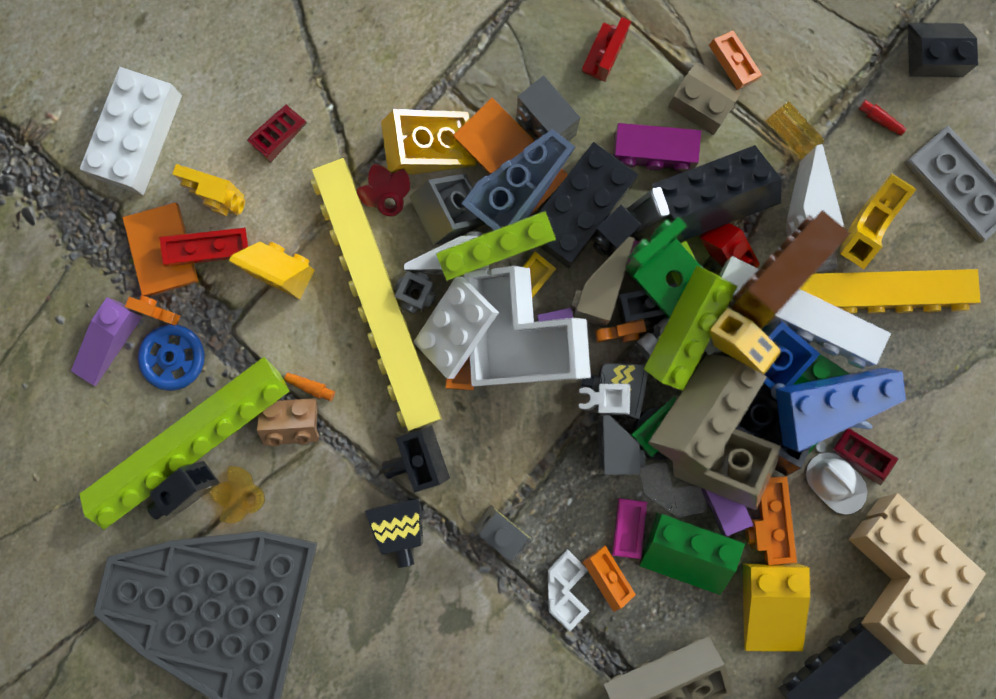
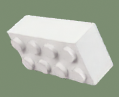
(131, 131)

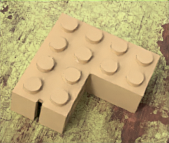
(927, 575)

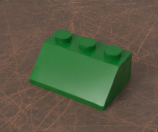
(691, 554)

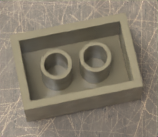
(739, 470)

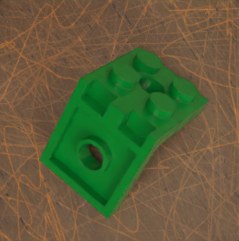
(657, 258)

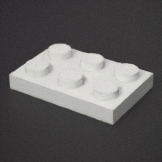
(455, 327)

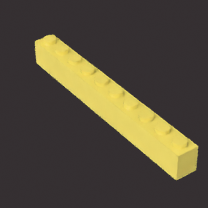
(376, 295)

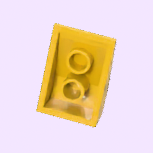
(424, 141)
(275, 267)
(775, 606)

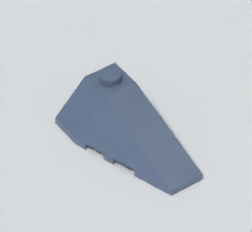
(519, 183)

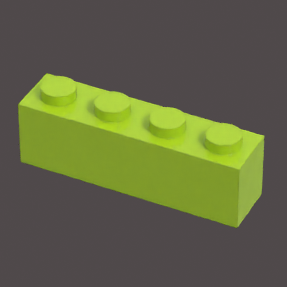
(495, 245)
(689, 328)

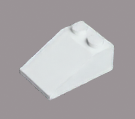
(812, 191)

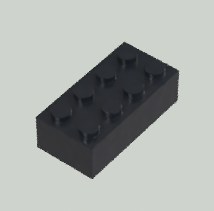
(721, 191)
(585, 201)

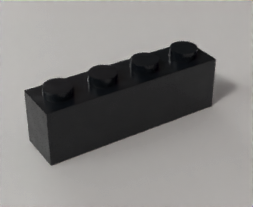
(838, 666)

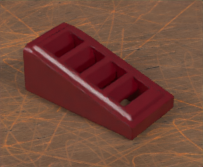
(284, 139)
(867, 469)

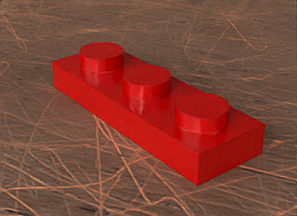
(202, 246)

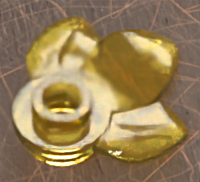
(234, 493)

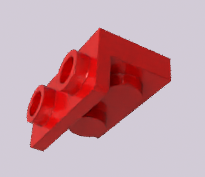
(606, 49)

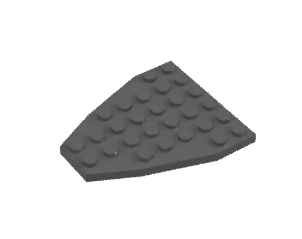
(212, 608)

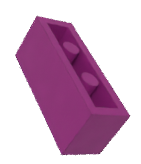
(657, 147)

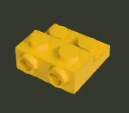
(214, 191)

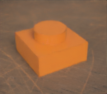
(758, 535)

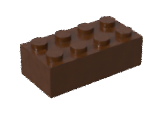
(789, 268)

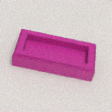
(629, 528)

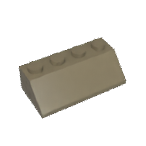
(707, 413)
(680, 674)

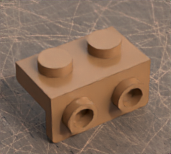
(289, 422)

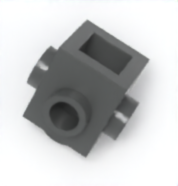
(411, 283)

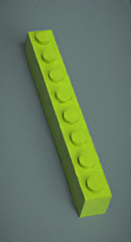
(183, 443)

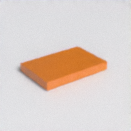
(143, 236)

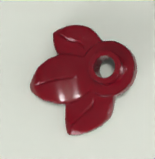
(383, 186)

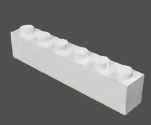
(820, 321)

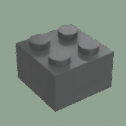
(544, 109)

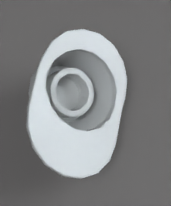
(836, 483)

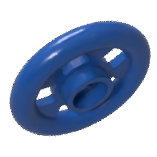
(166, 380)

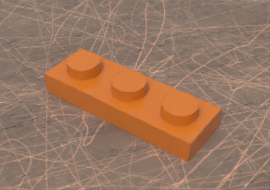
(776, 511)

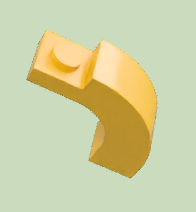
(874, 219)

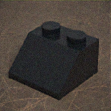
(941, 50)

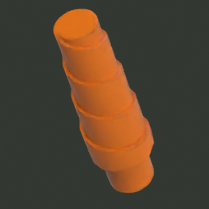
(310, 386)

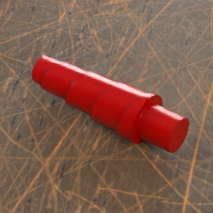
(882, 117)

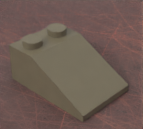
(601, 290)

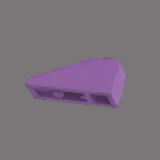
(104, 339)

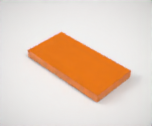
(496, 137)

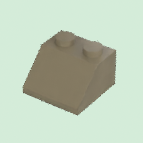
(705, 98)

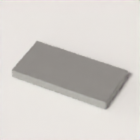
(958, 181)

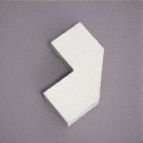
(561, 602)

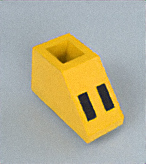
(744, 341)

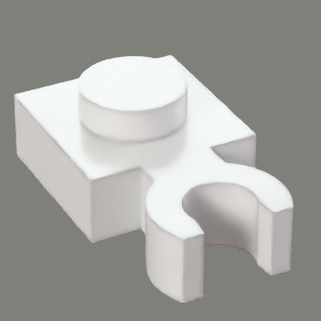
(610, 399)

